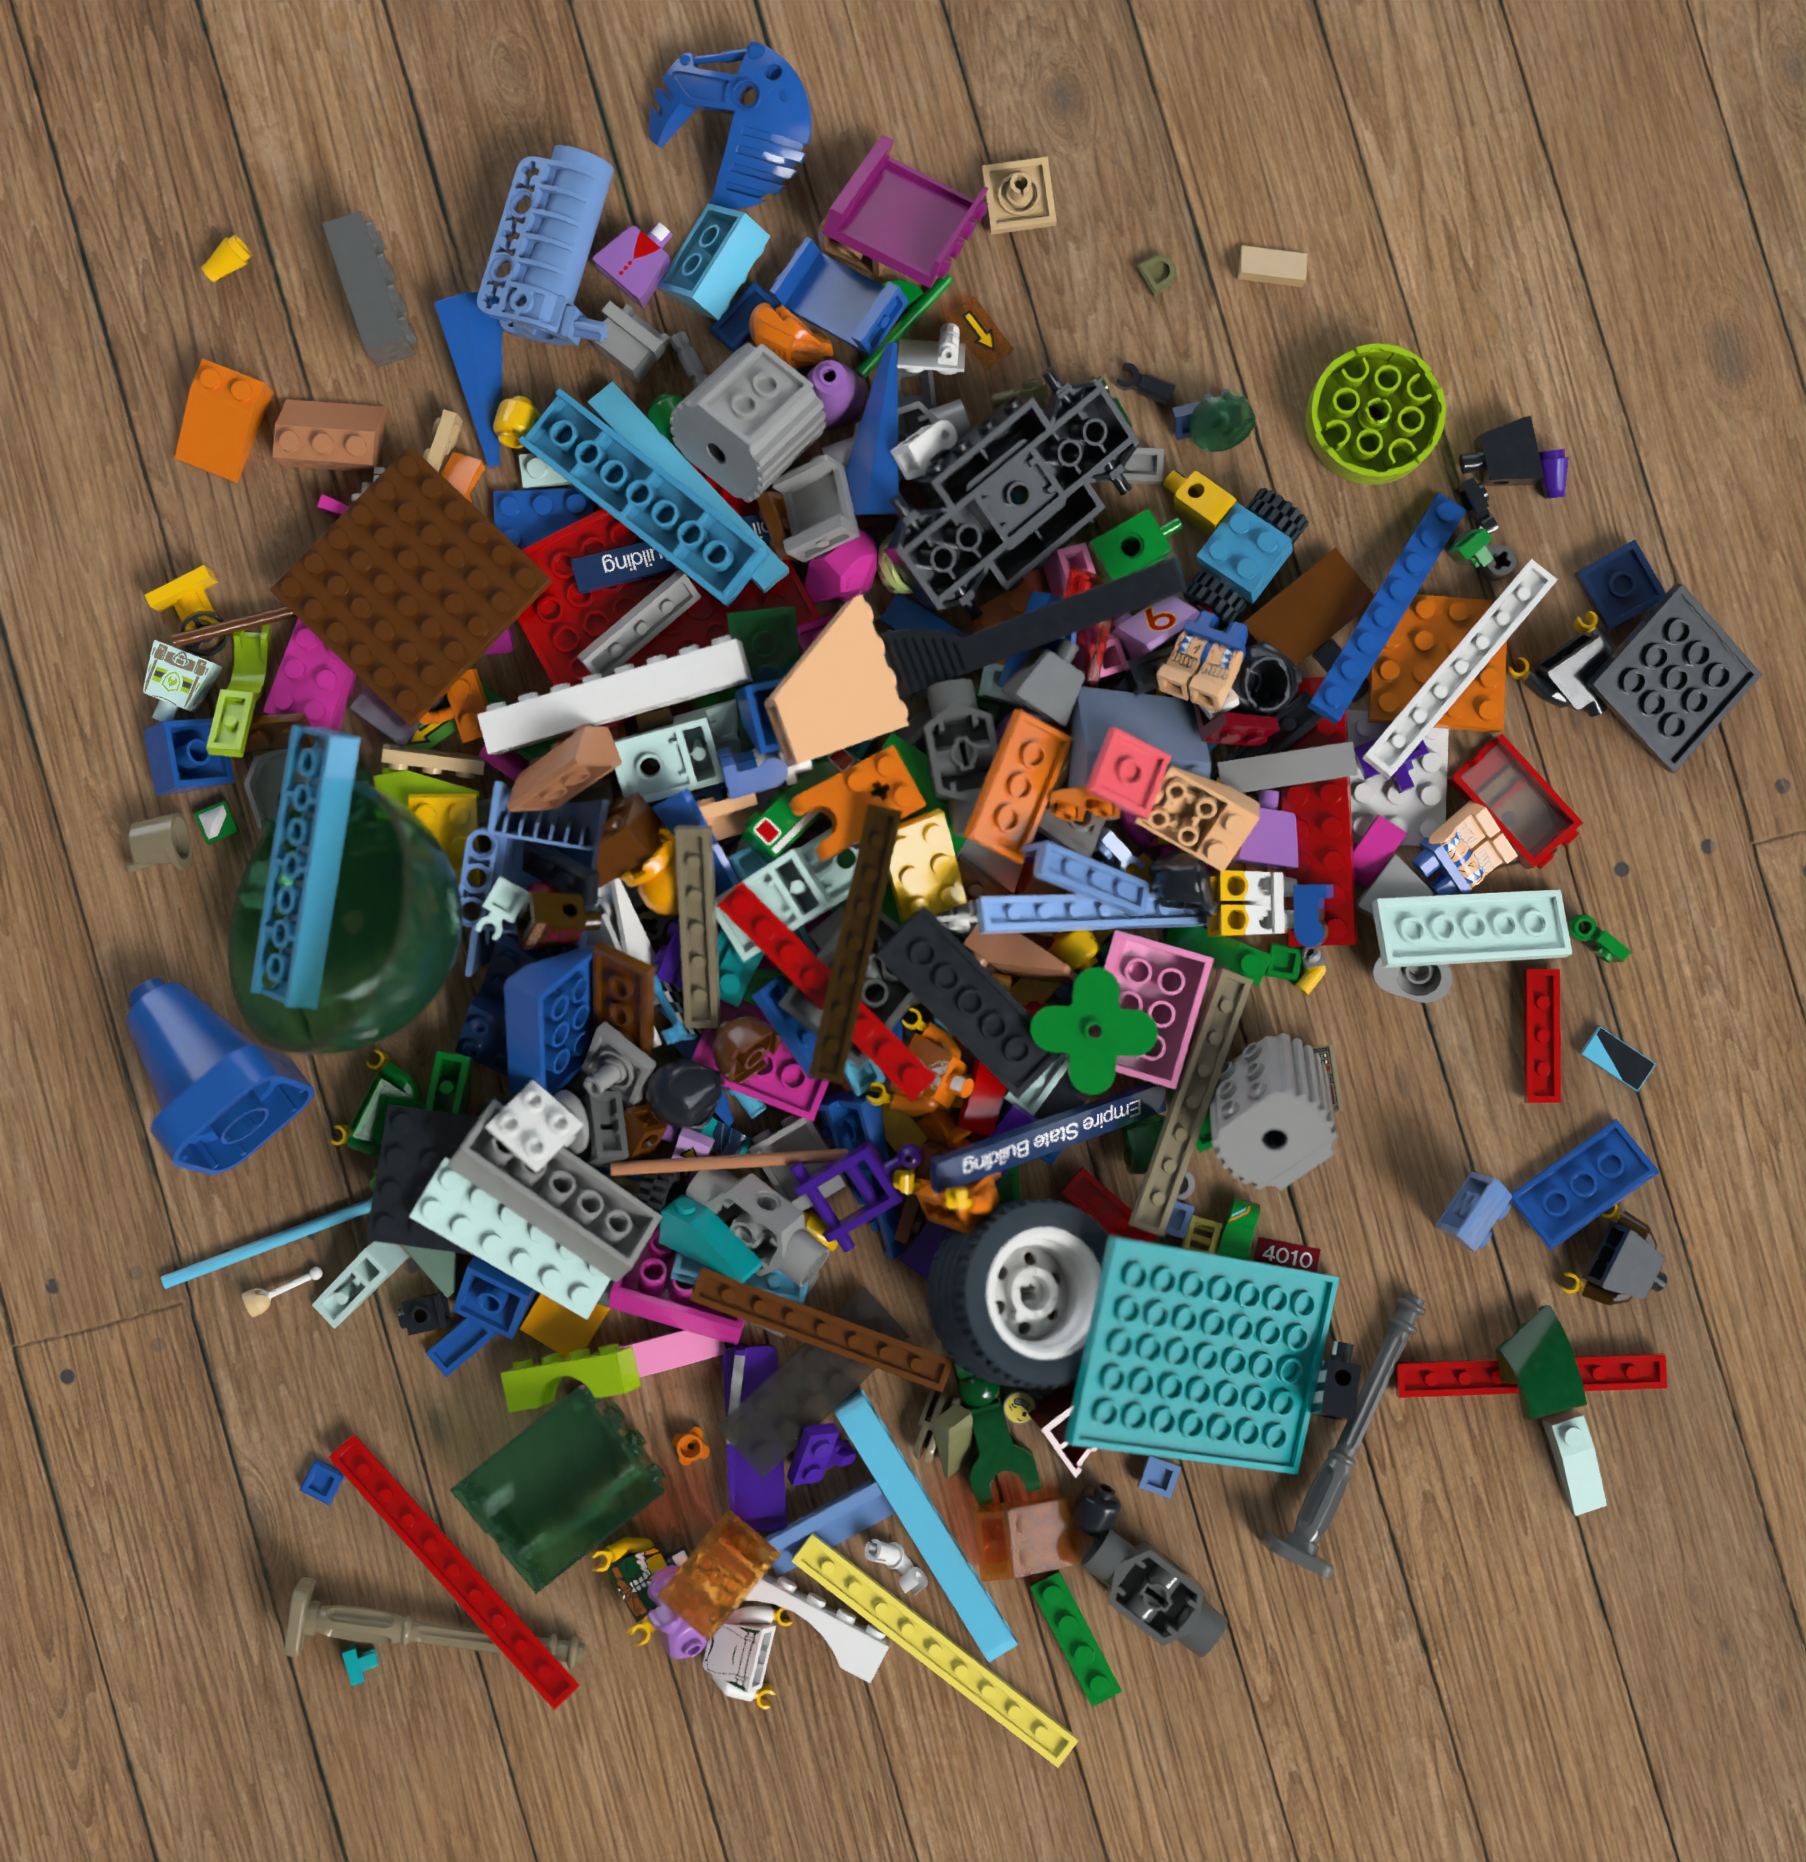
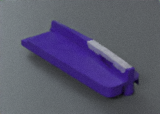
(752, 1498)

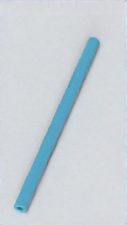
(267, 1243)

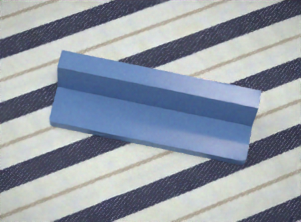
(1088, 877)
(832, 1522)

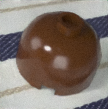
(742, 1046)

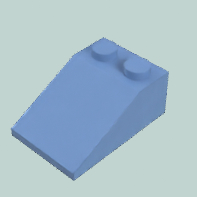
(1475, 1211)

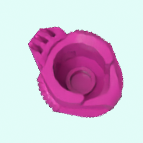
(843, 570)

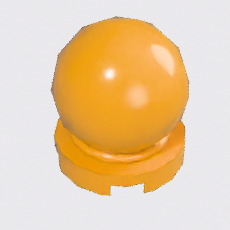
(658, 877)

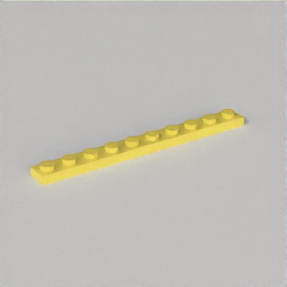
(934, 1649)

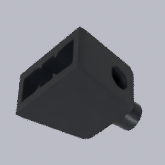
(1505, 455)

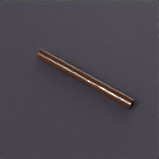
(231, 626)

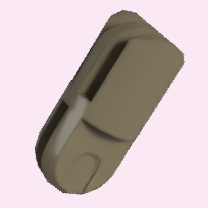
(926, 1425)

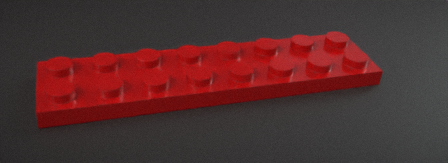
(1324, 833)

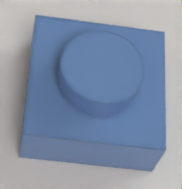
(1179, 1219)
(1159, 1476)

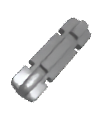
(688, 358)

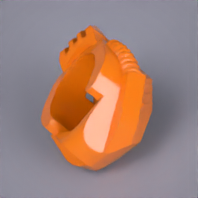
(788, 336)

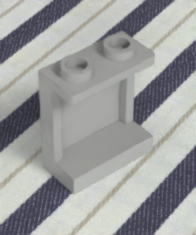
(817, 507)
(795, 1135)

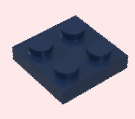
(1620, 585)

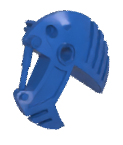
(763, 136)

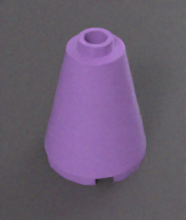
(839, 390)

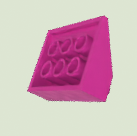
(655, 1296)

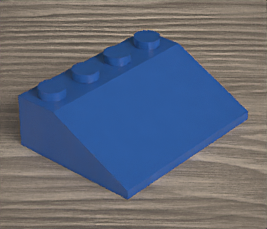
(549, 1020)

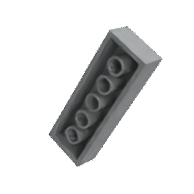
(561, 1199)

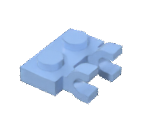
(1112, 848)

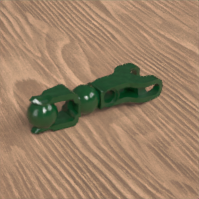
(996, 1447)

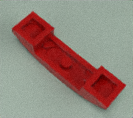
(983, 1105)

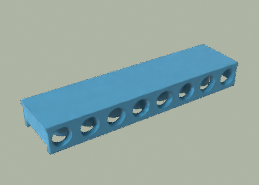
(645, 498)
(311, 867)

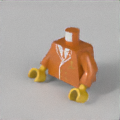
(942, 1057)
(956, 1207)

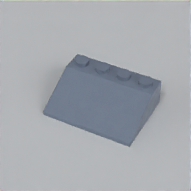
(1154, 719)

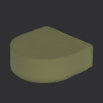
(1157, 273)

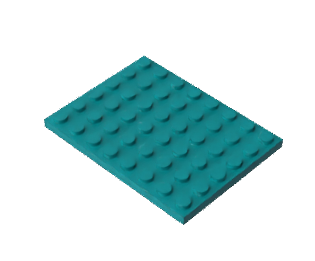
(1201, 1357)

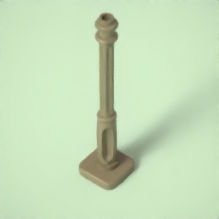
(384, 1627)

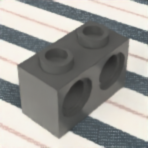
(606, 1129)

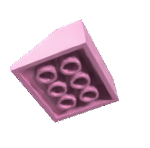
(1166, 986)

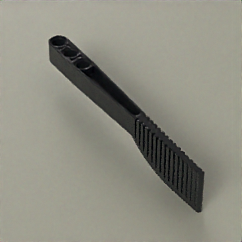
(936, 656)

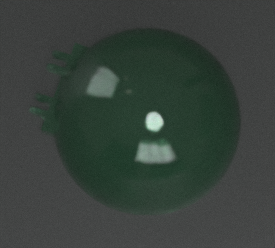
(388, 934)

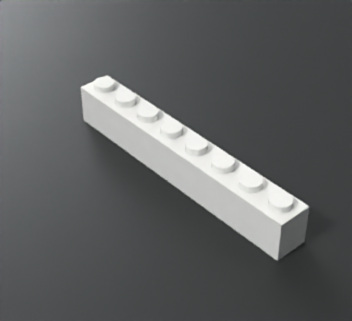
(615, 696)

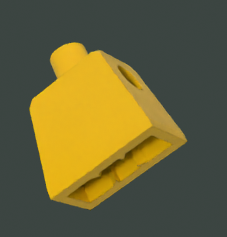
(1199, 500)

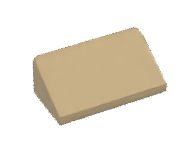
(1272, 266)

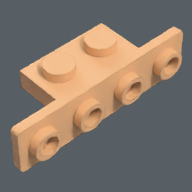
(729, 815)

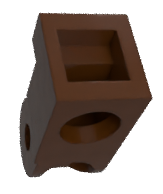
(642, 1132)

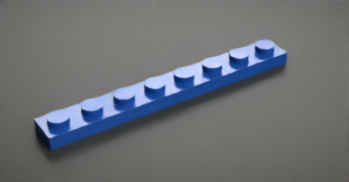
(1386, 608)

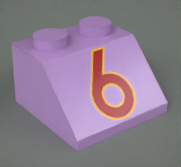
(1153, 626)

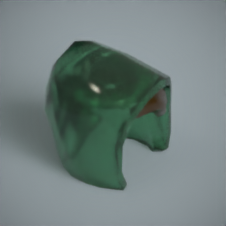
(1140, 1143)

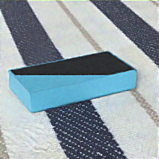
(1617, 1058)

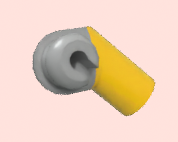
(1313, 967)

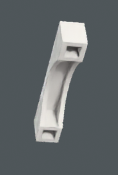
(855, 1646)

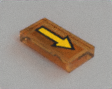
(980, 333)

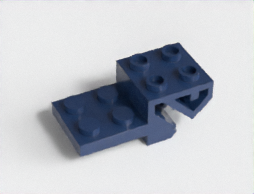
(484, 1027)

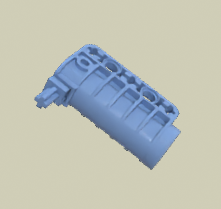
(549, 248)

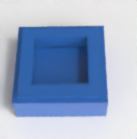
(322, 1481)

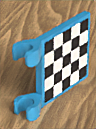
(673, 1004)

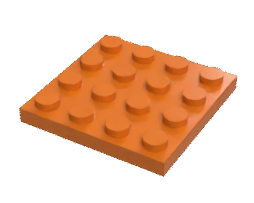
(1419, 647)

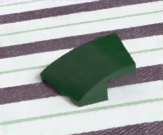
(1542, 1366)

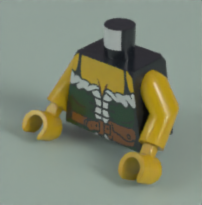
(632, 1566)

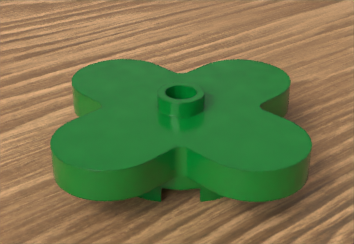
(1066, 1030)

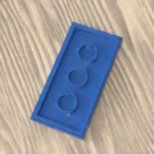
(1583, 1184)

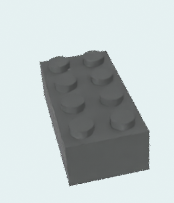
(370, 289)

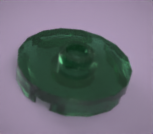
(1221, 422)

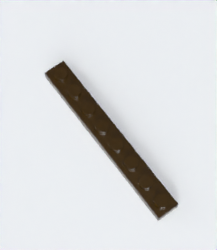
(855, 943)

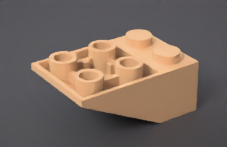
(1202, 816)

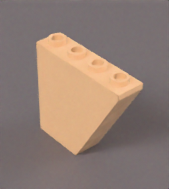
(837, 690)

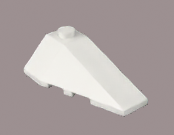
(625, 923)

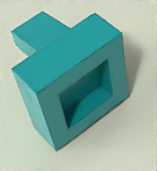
(358, 1662)

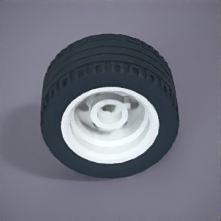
(967, 1285)

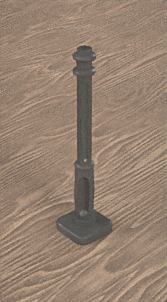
(1333, 1476)

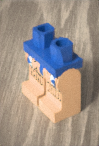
(1204, 661)
(1463, 851)

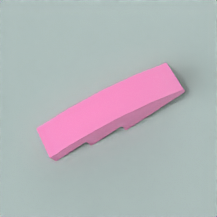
(673, 1351)

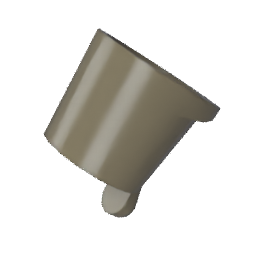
(160, 841)

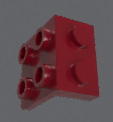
(1235, 728)

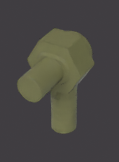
(1031, 388)

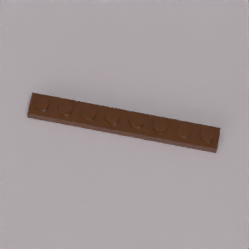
(821, 1329)

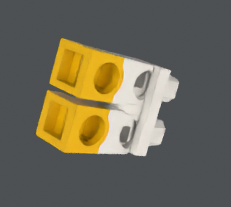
(1262, 903)

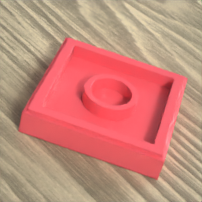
(1128, 773)

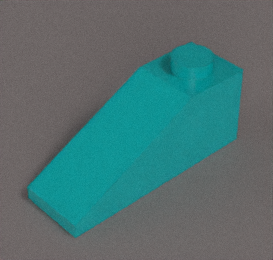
(706, 1239)

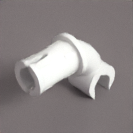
(894, 1557)

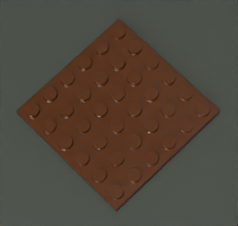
(411, 586)

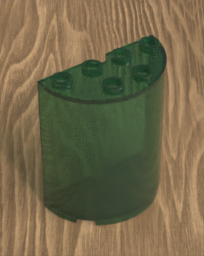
(561, 1486)

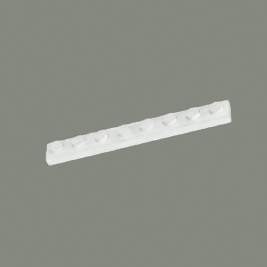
(1459, 669)

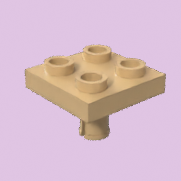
(1019, 195)

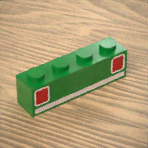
(779, 827)

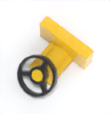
(191, 604)

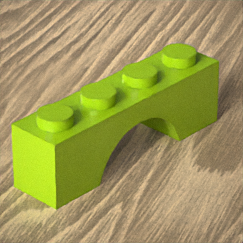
(604, 1373)

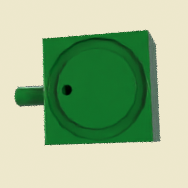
(1140, 535)

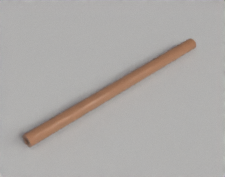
(725, 1162)

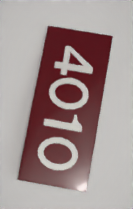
(1287, 1254)

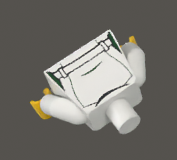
(741, 1653)

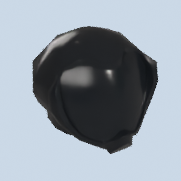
(1265, 680)
(1182, 882)
(684, 1093)

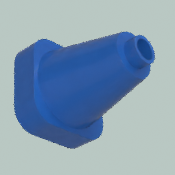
(211, 1081)

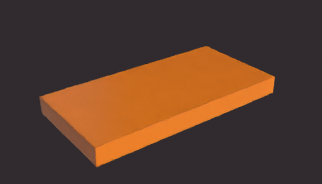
(1018, 786)

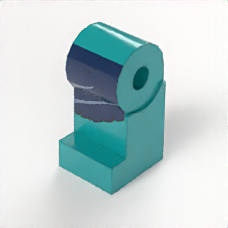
(727, 1139)

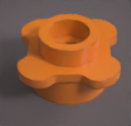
(688, 1455)

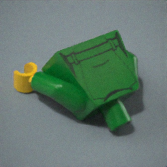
(368, 1124)

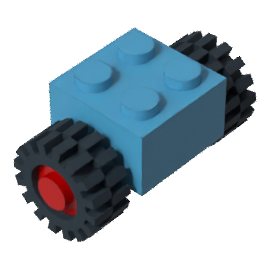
(1244, 555)

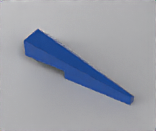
(478, 359)
(871, 466)
(683, 811)
(849, 1124)

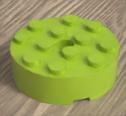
(1347, 435)

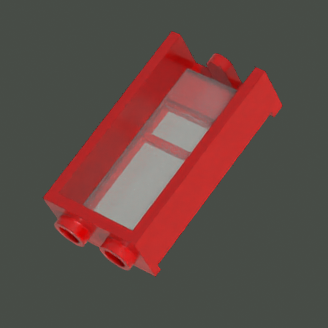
(1518, 801)

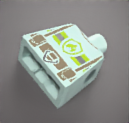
(177, 680)

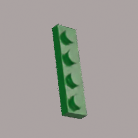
(1075, 1637)

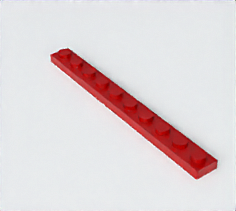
(454, 1572)

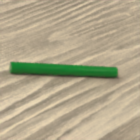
(905, 323)

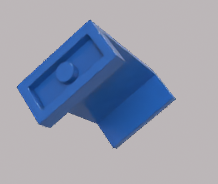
(838, 298)

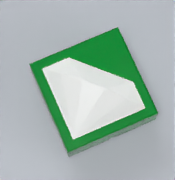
(217, 822)

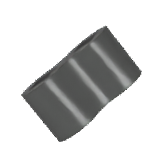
(1507, 561)

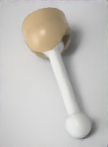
(258, 1300)

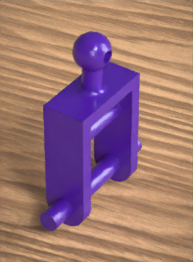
(876, 1205)

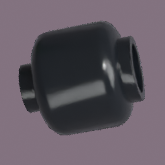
(1096, 1509)

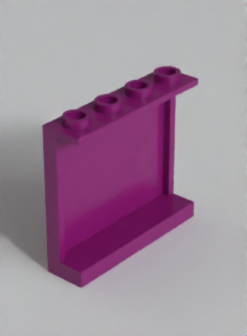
(903, 216)

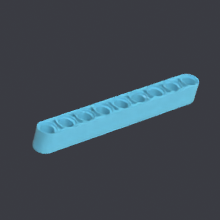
(925, 1525)

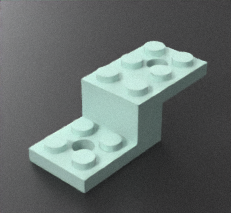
(683, 750)
(794, 889)

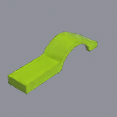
(238, 701)

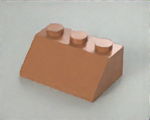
(329, 436)
(565, 770)

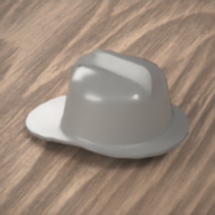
(1416, 983)

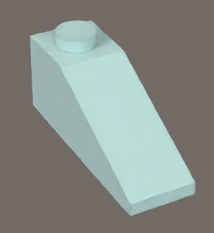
(359, 1281)
(1576, 1460)

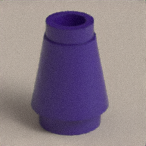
(1555, 473)

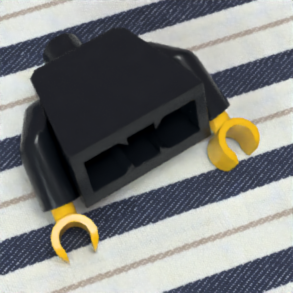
(1564, 673)

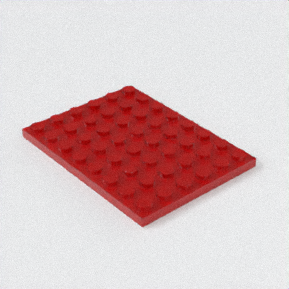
(566, 623)

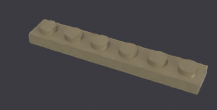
(698, 926)

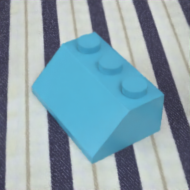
(714, 260)

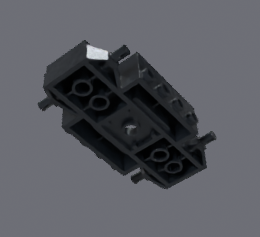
(972, 524)

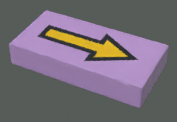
(692, 1145)

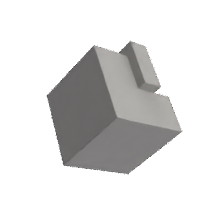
(630, 342)

